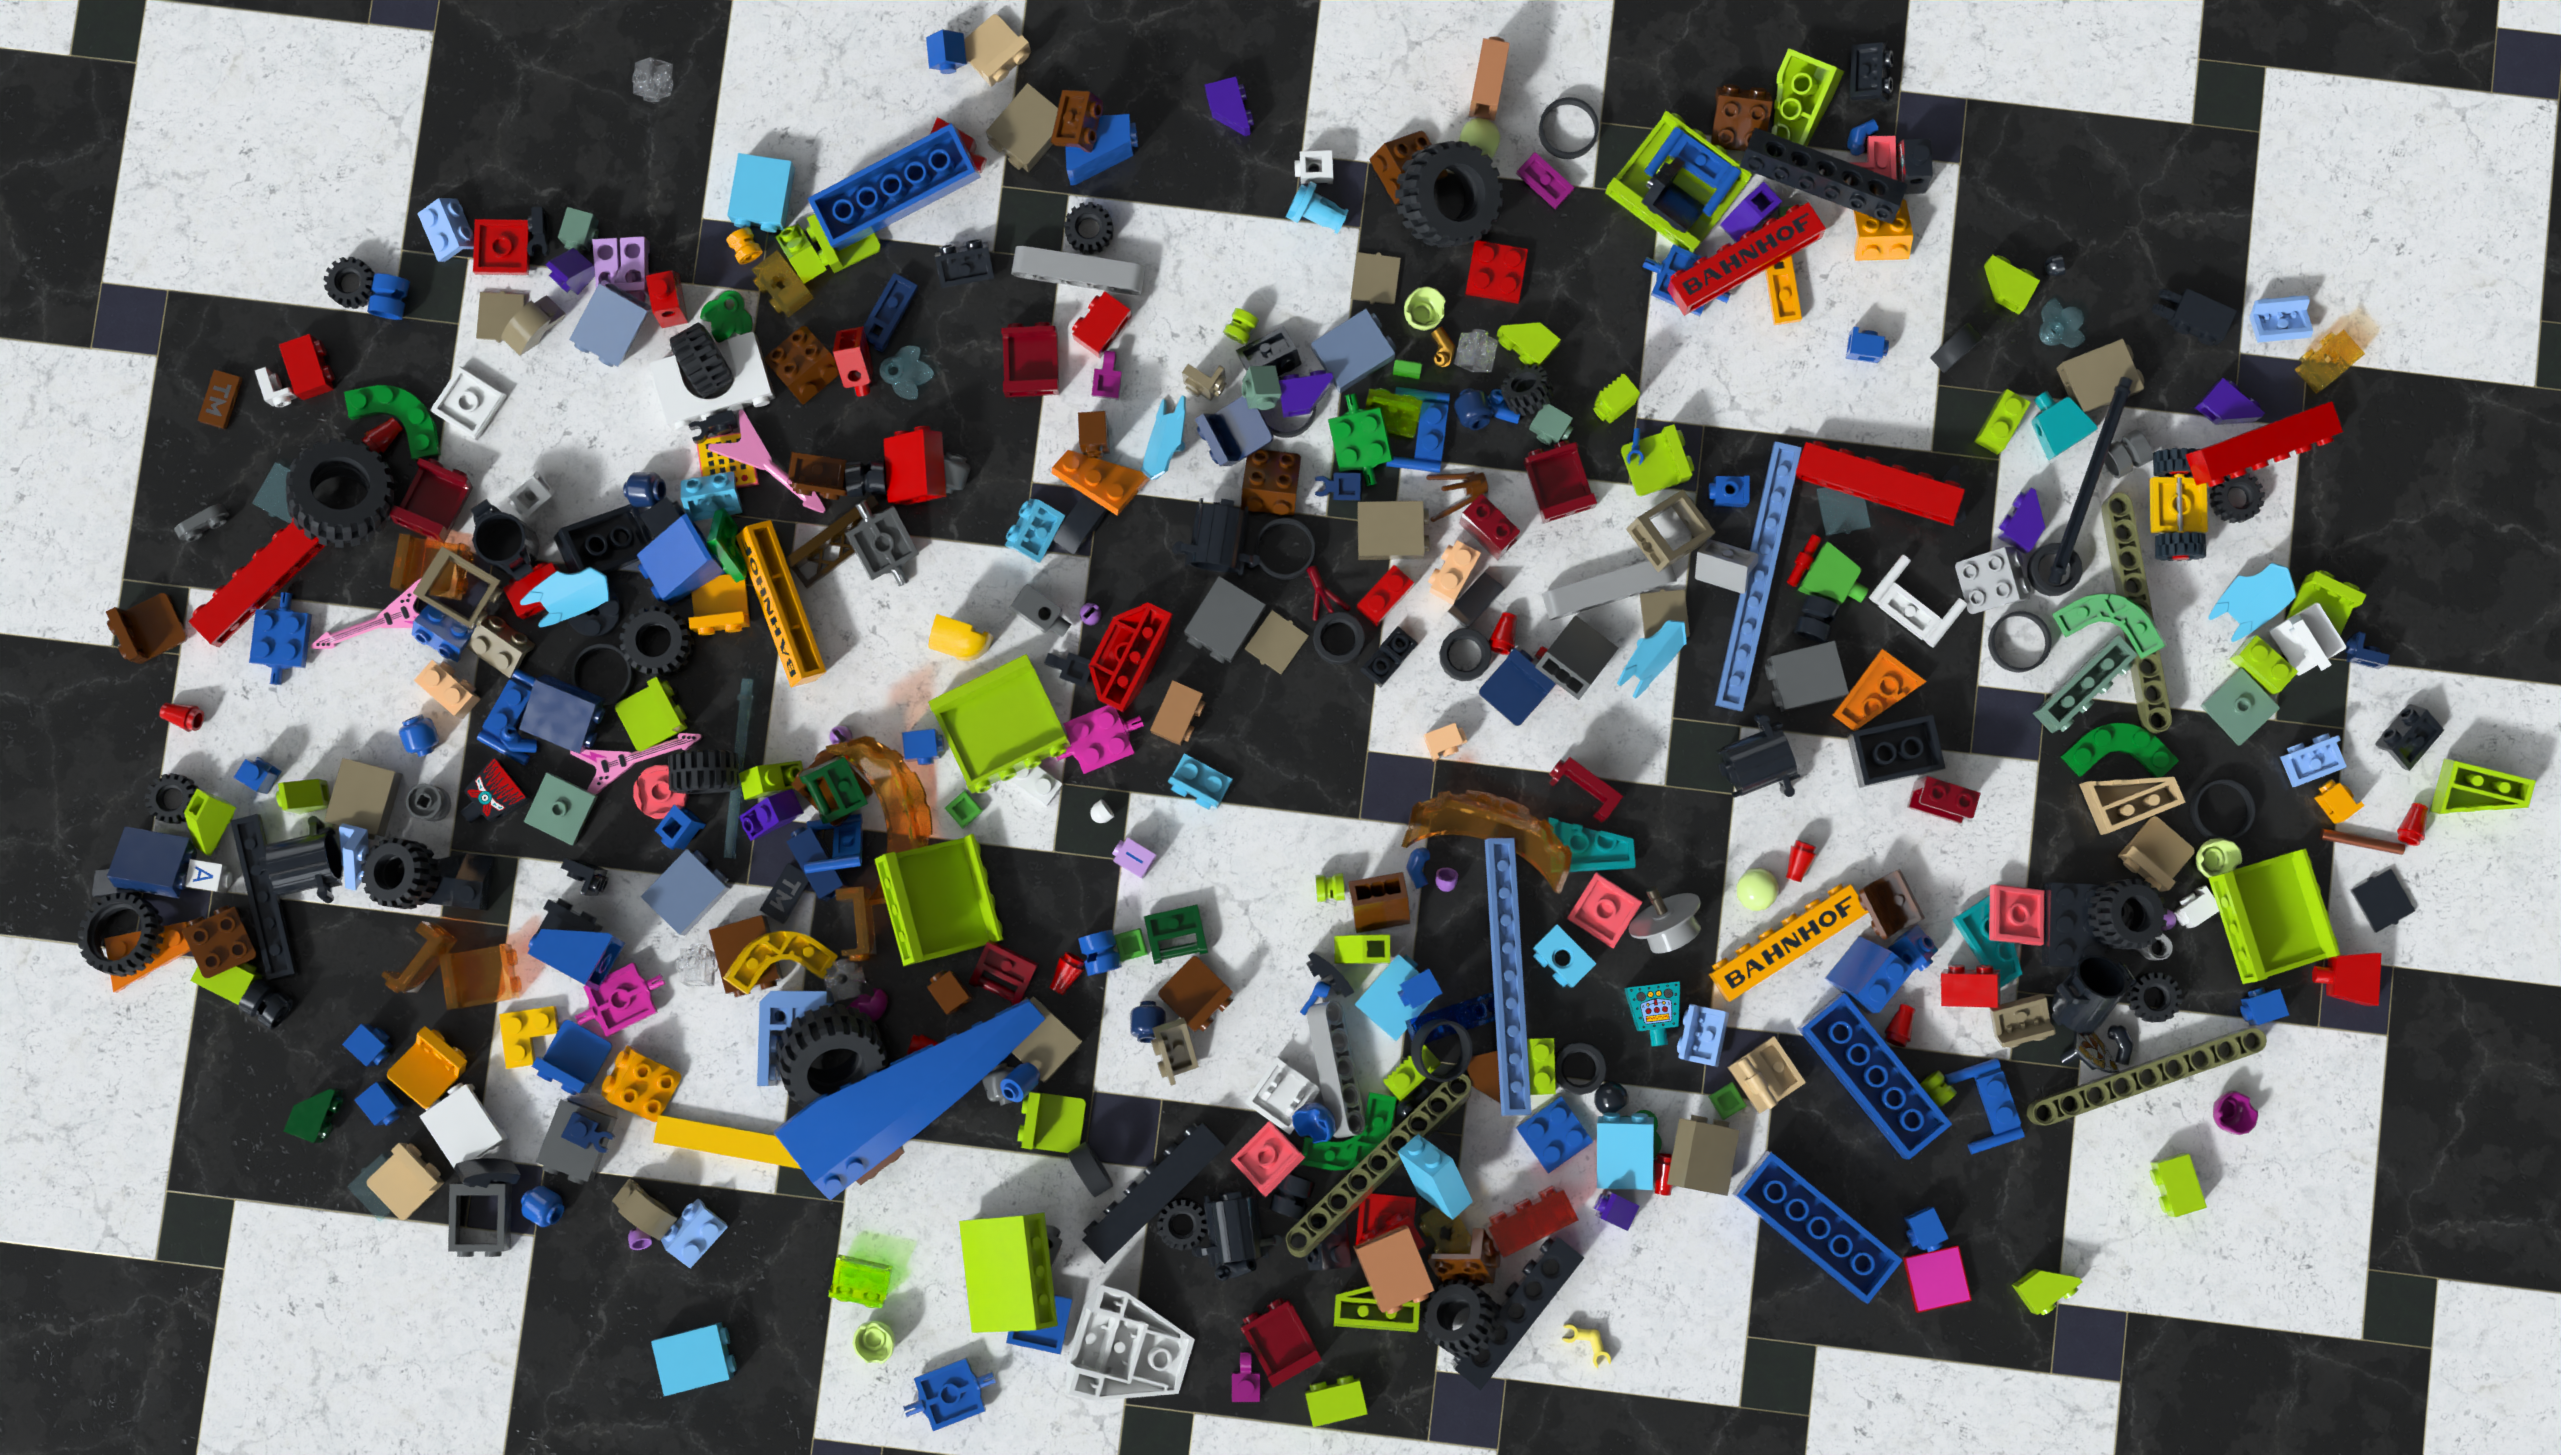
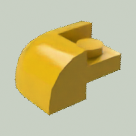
(958, 639)

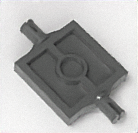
(881, 543)

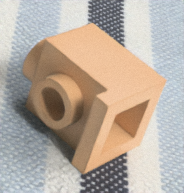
(1445, 741)

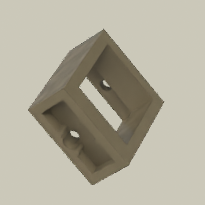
(1660, 552)
(434, 572)

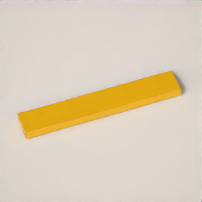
(722, 1141)

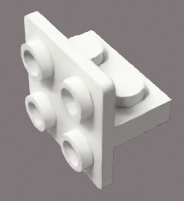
(2308, 639)

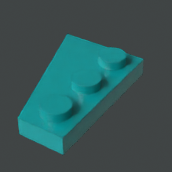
(1594, 849)
(1974, 927)

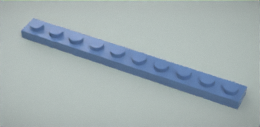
(1753, 602)
(1507, 977)

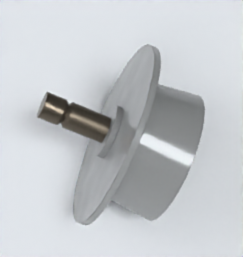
(1667, 922)

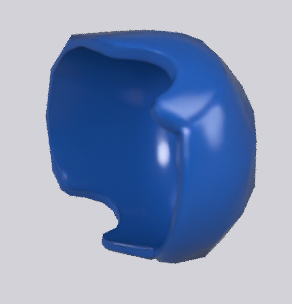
(1315, 1121)

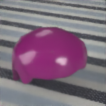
(872, 1006)
(2234, 1113)

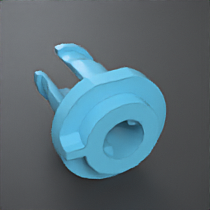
(1316, 208)

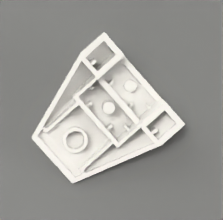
(1125, 1350)

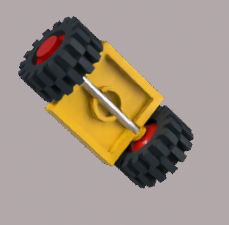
(2177, 507)

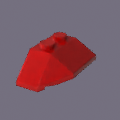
(1129, 654)

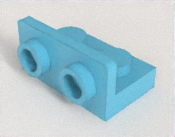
(708, 494)
(1034, 529)
(1199, 781)

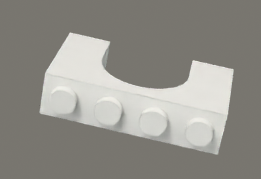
(749, 388)

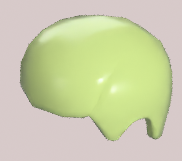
(1482, 134)
(1424, 308)
(2218, 857)
(1757, 889)
(874, 1342)

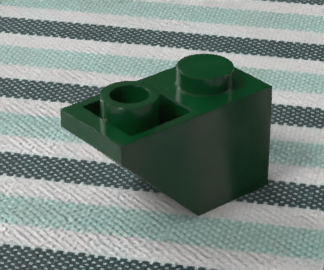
(313, 1116)

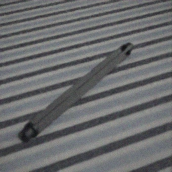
(2090, 480)

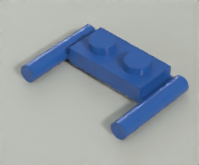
(1699, 162)
(1430, 431)
(508, 711)
(846, 845)
(1996, 1101)

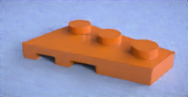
(1100, 480)
(1876, 690)
(173, 947)

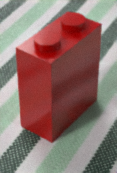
(914, 466)

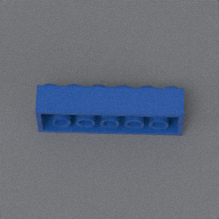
(894, 187)
(1874, 1076)
(1817, 1227)

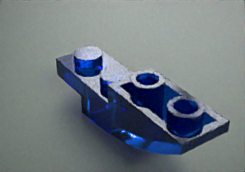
(1466, 1013)

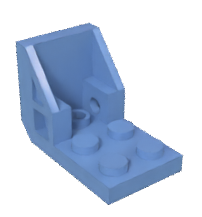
(770, 1015)

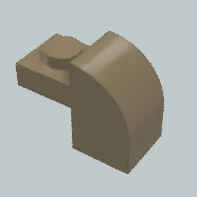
(530, 323)
(643, 1210)

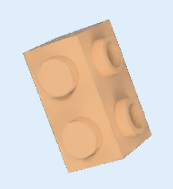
(1455, 571)
(447, 689)

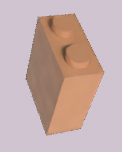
(1489, 78)
(1394, 1269)

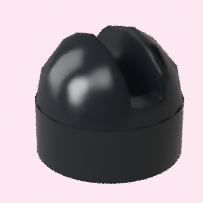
(2055, 265)

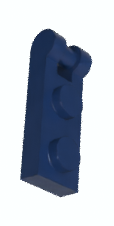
(889, 310)

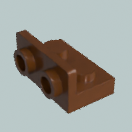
(1077, 120)

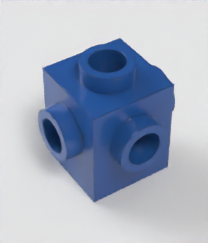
(1914, 948)

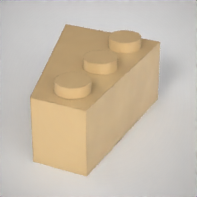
(2129, 801)

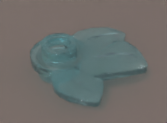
(2063, 322)
(910, 372)

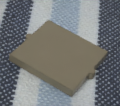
(1375, 278)
(496, 312)
(1663, 607)
(1276, 642)

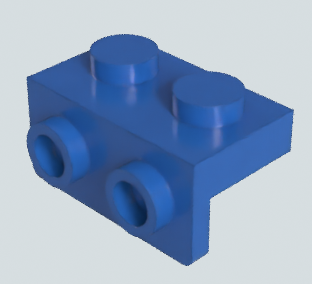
(441, 633)

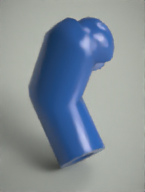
(1415, 865)

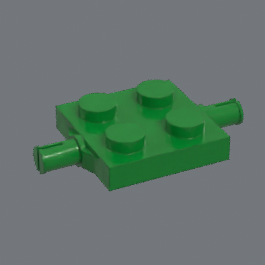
(1360, 439)

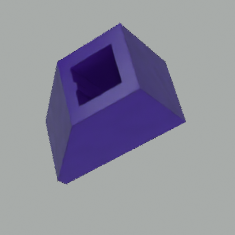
(1227, 105)
(1751, 212)
(571, 271)
(1303, 393)
(2228, 406)
(2024, 524)
(771, 814)
(1616, 1210)

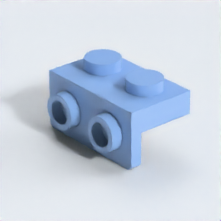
(446, 228)
(2281, 319)
(2313, 761)
(353, 852)
(1702, 1035)
(693, 1233)

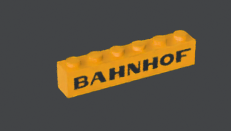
(780, 603)
(1788, 942)

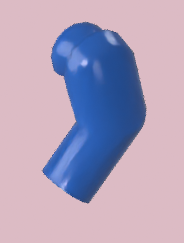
(1857, 136)
(1500, 407)
(514, 742)

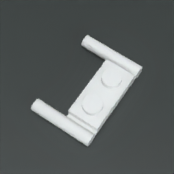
(1909, 610)

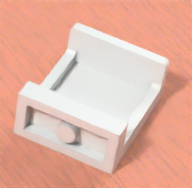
(462, 1125)

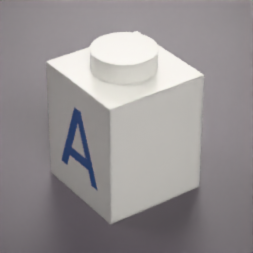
(209, 876)

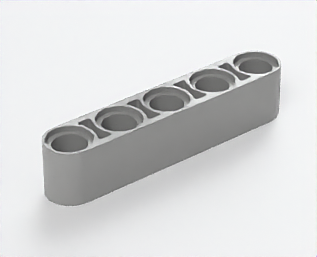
(1078, 270)
(1606, 589)
(1336, 1067)

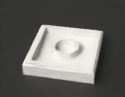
(468, 403)

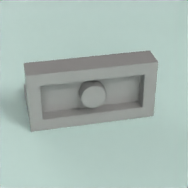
(1725, 565)

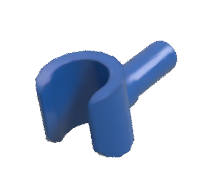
(1635, 447)
(1320, 990)

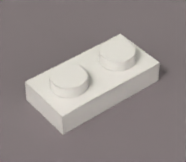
(1038, 784)

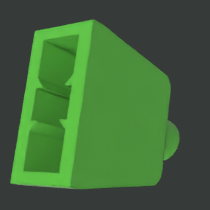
(1833, 577)

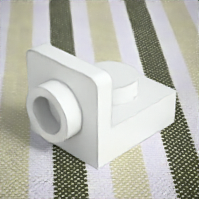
(270, 388)

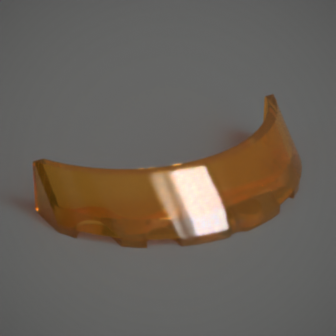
(898, 791)
(1491, 816)

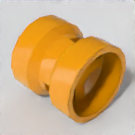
(744, 245)

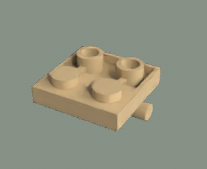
(1766, 1075)

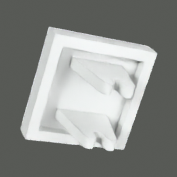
(1281, 1094)

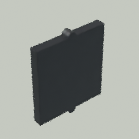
(2382, 900)

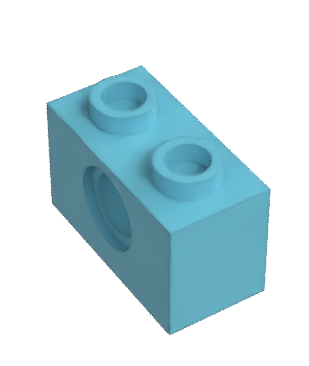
(1579, 961)

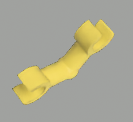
(1590, 1335)

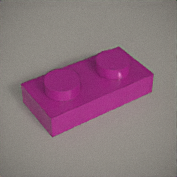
(1545, 180)

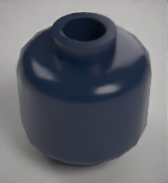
(1473, 409)
(644, 489)
(1145, 1018)

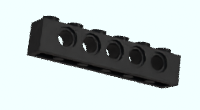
(1823, 175)
(1568, 1260)

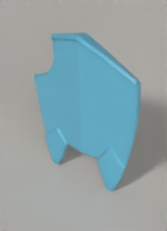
(1164, 439)
(569, 594)
(2256, 598)
(1654, 655)

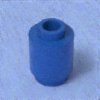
(1020, 1082)

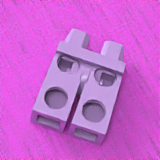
(623, 264)

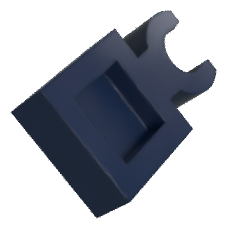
(1345, 486)
(584, 1131)

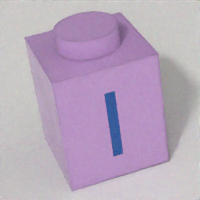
(1133, 857)

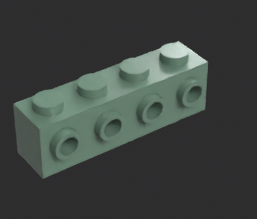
(2084, 684)

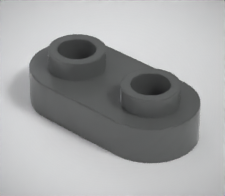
(194, 526)

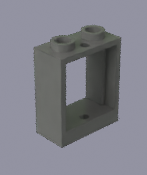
(503, 1243)

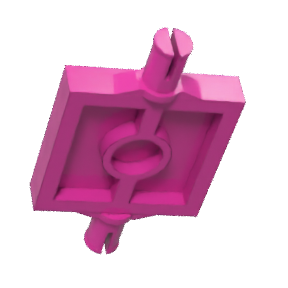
(1099, 738)
(621, 1000)

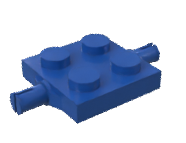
(1676, 260)
(280, 638)
(949, 1394)

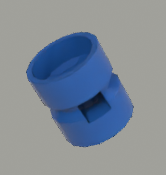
(388, 296)
(1100, 952)

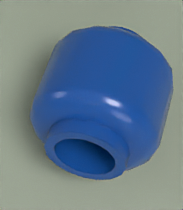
(419, 735)
(542, 1206)

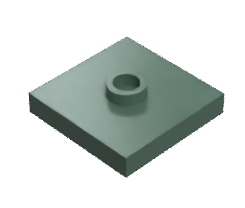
(2240, 706)
(560, 808)

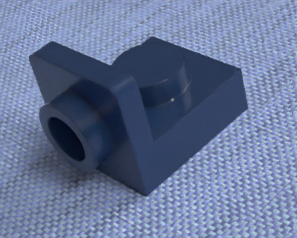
(2366, 656)

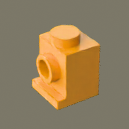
(2337, 801)

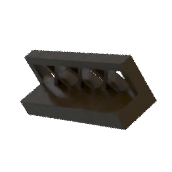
(825, 539)

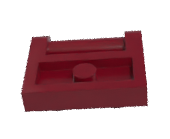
(1007, 966)

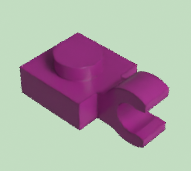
(1106, 380)
(1245, 1383)

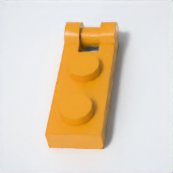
(1783, 293)

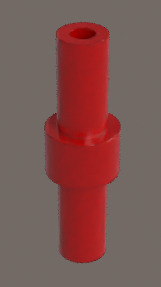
(1804, 560)

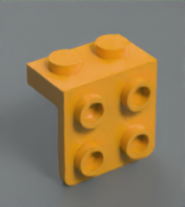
(1883, 240)
(720, 606)
(428, 1068)
(640, 1084)

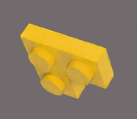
(518, 1030)

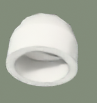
(1101, 812)

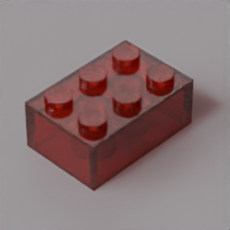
(1531, 1220)

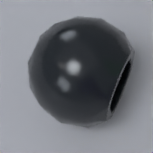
(1610, 1097)

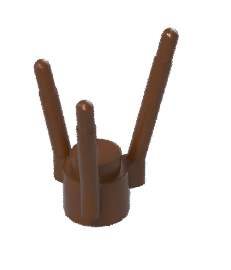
(1472, 484)

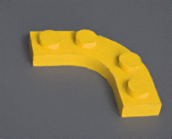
(773, 947)

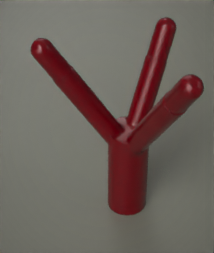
(1324, 592)

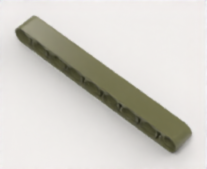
(2136, 573)
(2159, 1073)
(1376, 1177)

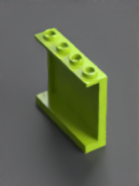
(1630, 185)
(999, 724)
(939, 899)
(2274, 916)
(1008, 1273)

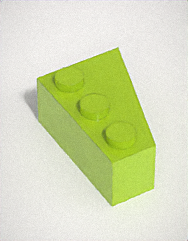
(2475, 788)
(1360, 1310)

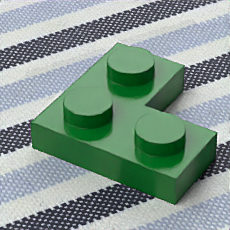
(722, 544)

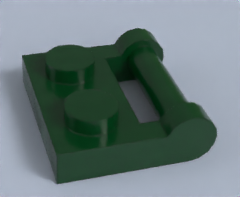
(842, 785)
(1173, 925)

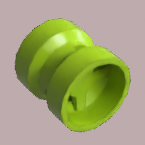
(1241, 326)
(1330, 887)
(1938, 1089)

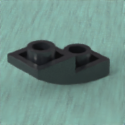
(1079, 524)
(1389, 656)
(1323, 968)
(481, 1171)

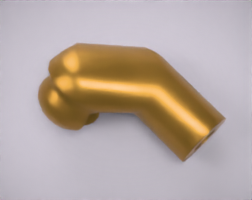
(1445, 349)

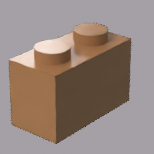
(1177, 713)

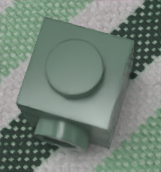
(578, 229)
(1261, 387)
(1551, 425)

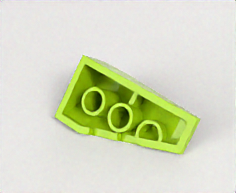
(1802, 95)

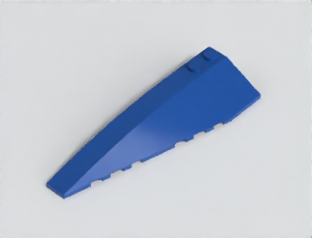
(867, 1121)

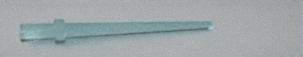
(740, 748)

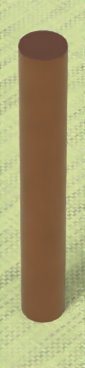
(2361, 841)

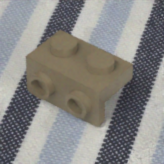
(1199, 383)
(499, 645)
(2022, 1021)
(1175, 1048)

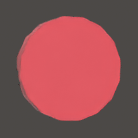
(653, 792)

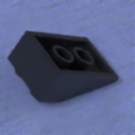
(603, 541)

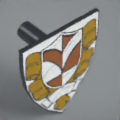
(2092, 1052)

